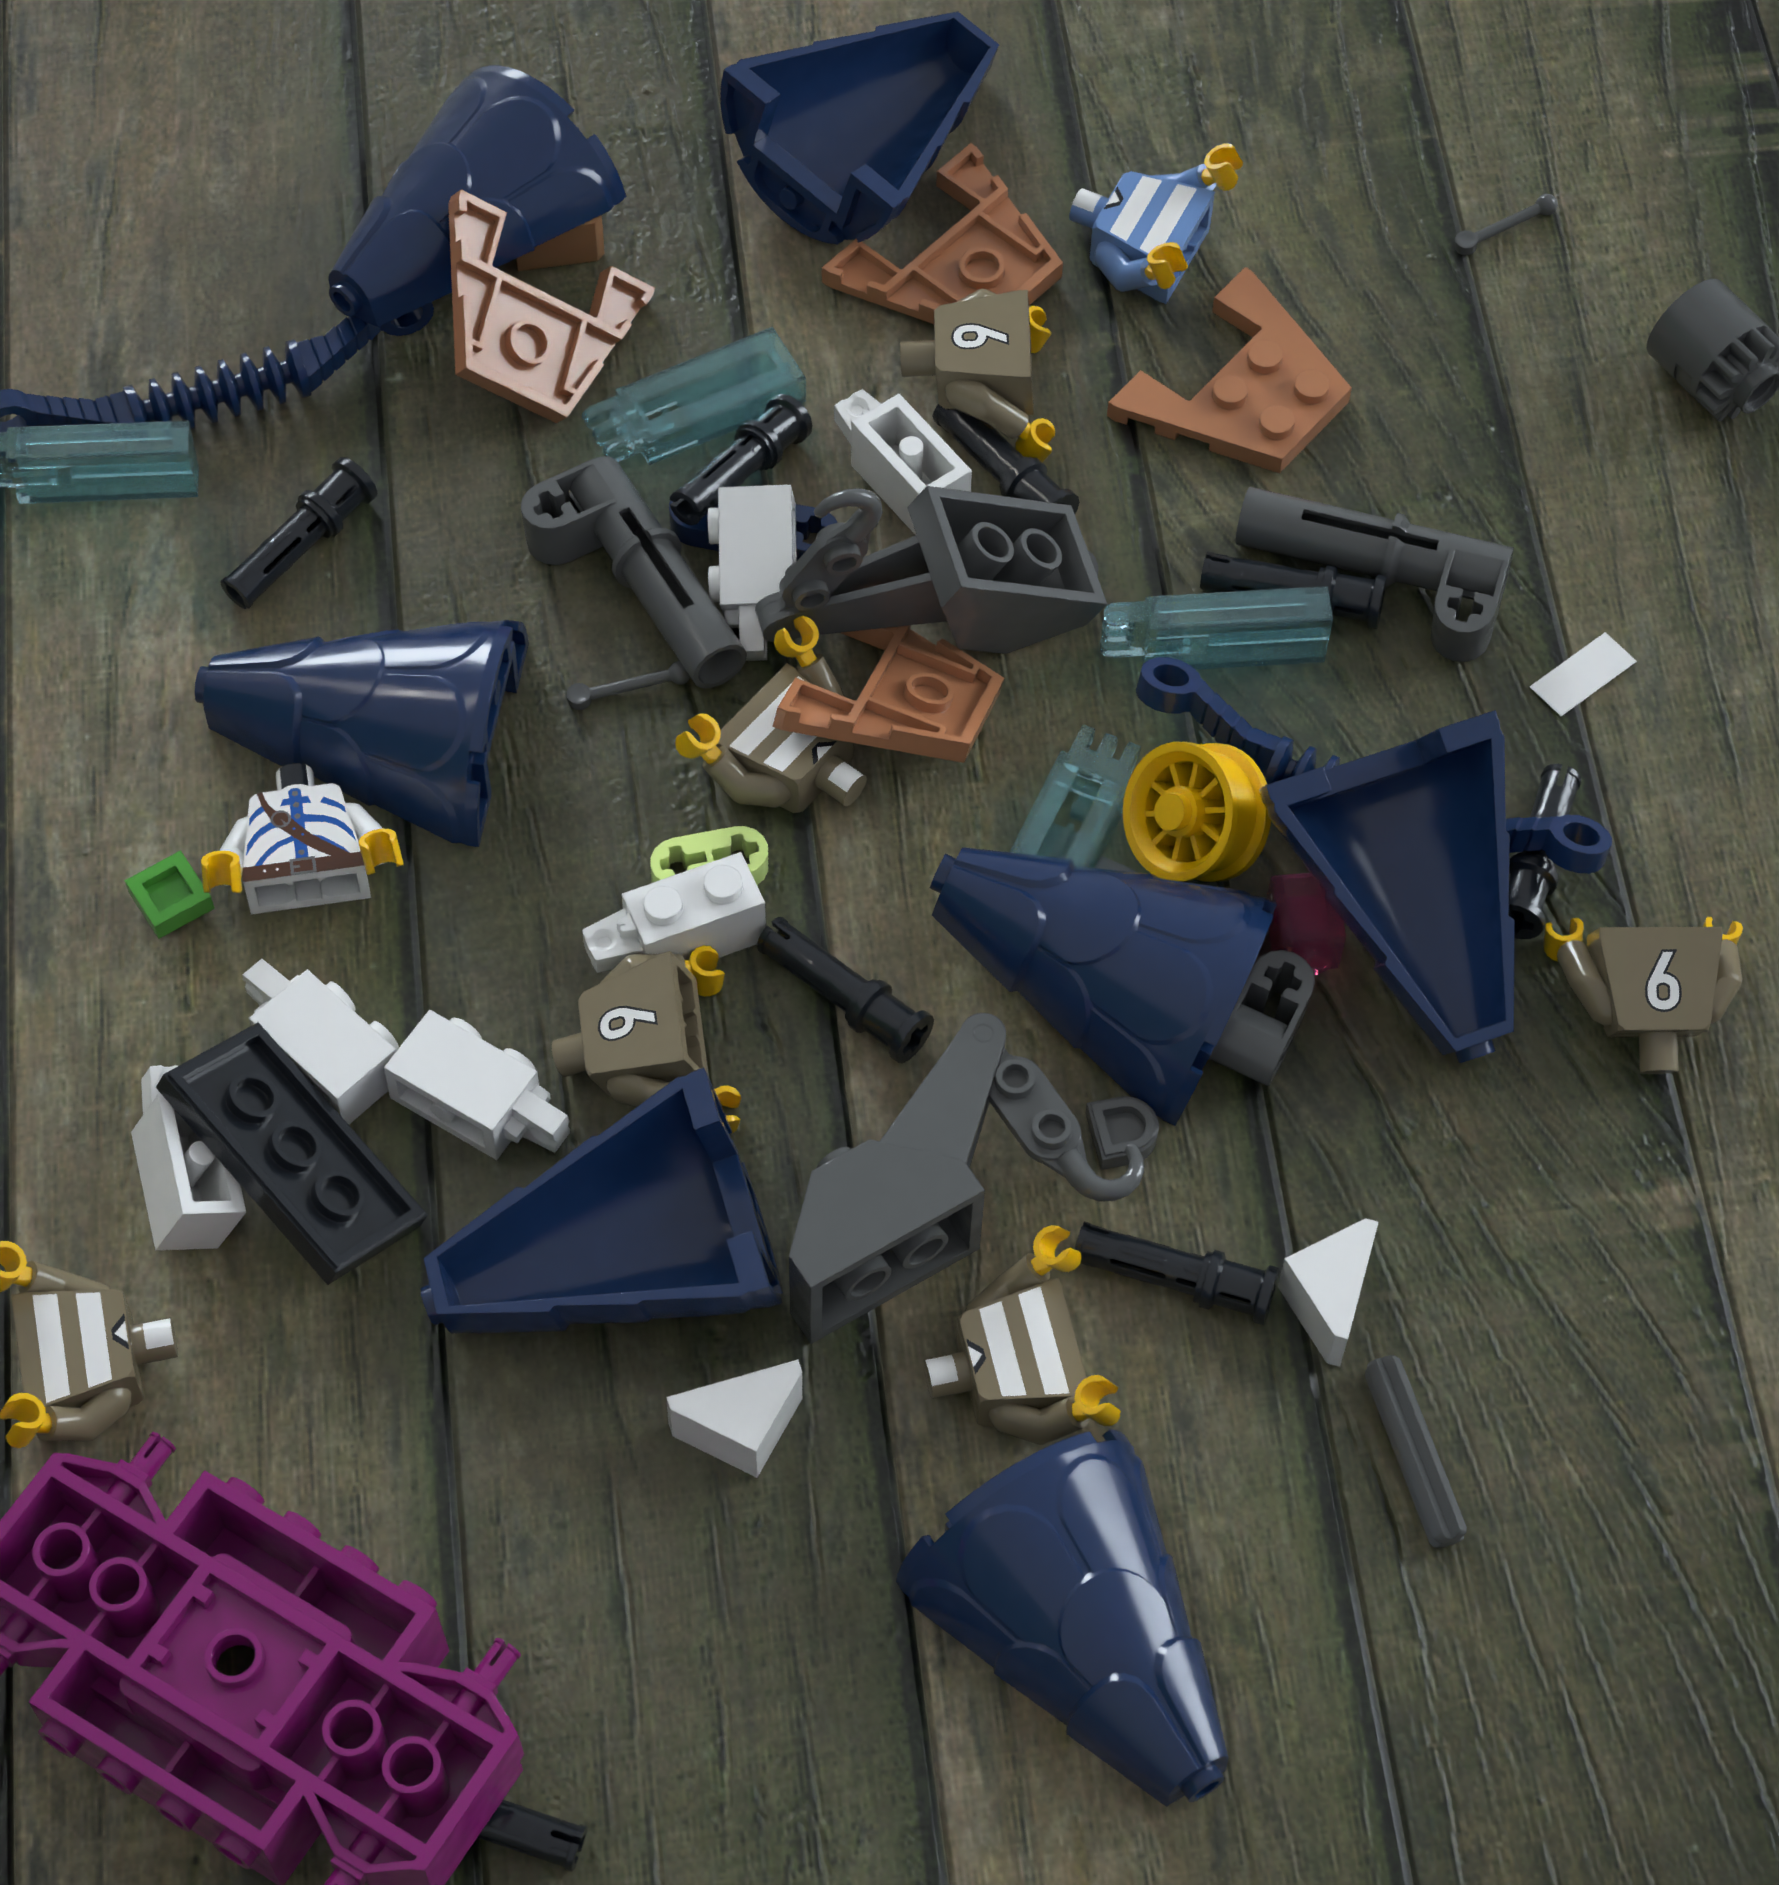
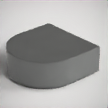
(1118, 1123)

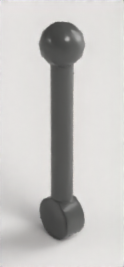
(1467, 241)
(580, 695)

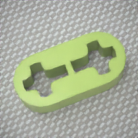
(710, 846)

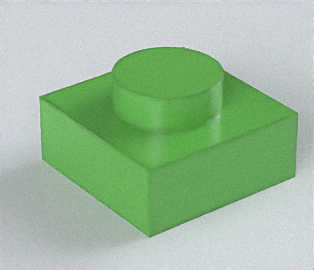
(169, 894)

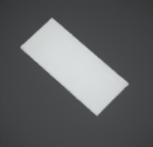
(1583, 674)

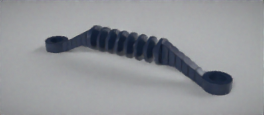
(304, 367)
(1178, 688)

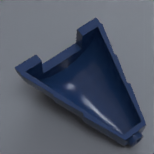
(853, 121)
(502, 143)
(379, 714)
(1419, 873)
(1110, 958)
(616, 1231)
(1080, 1609)

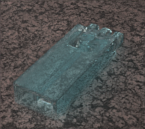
(712, 395)
(99, 462)
(1222, 628)
(1101, 788)

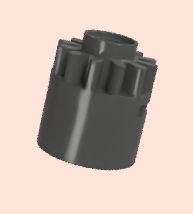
(1717, 350)

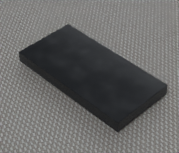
(292, 1152)

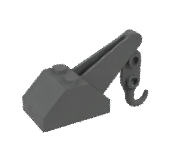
(981, 561)
(909, 1202)

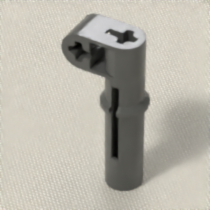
(1389, 547)
(642, 558)
(1254, 1041)

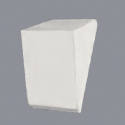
(1326, 1284)
(738, 1416)

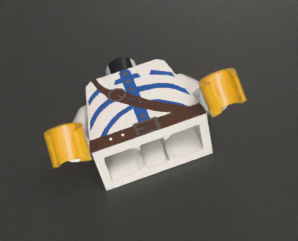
(300, 847)

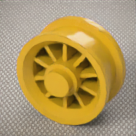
(1196, 812)

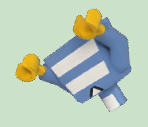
(1154, 222)

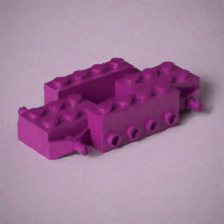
(324, 1733)

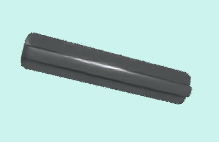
(1415, 1451)

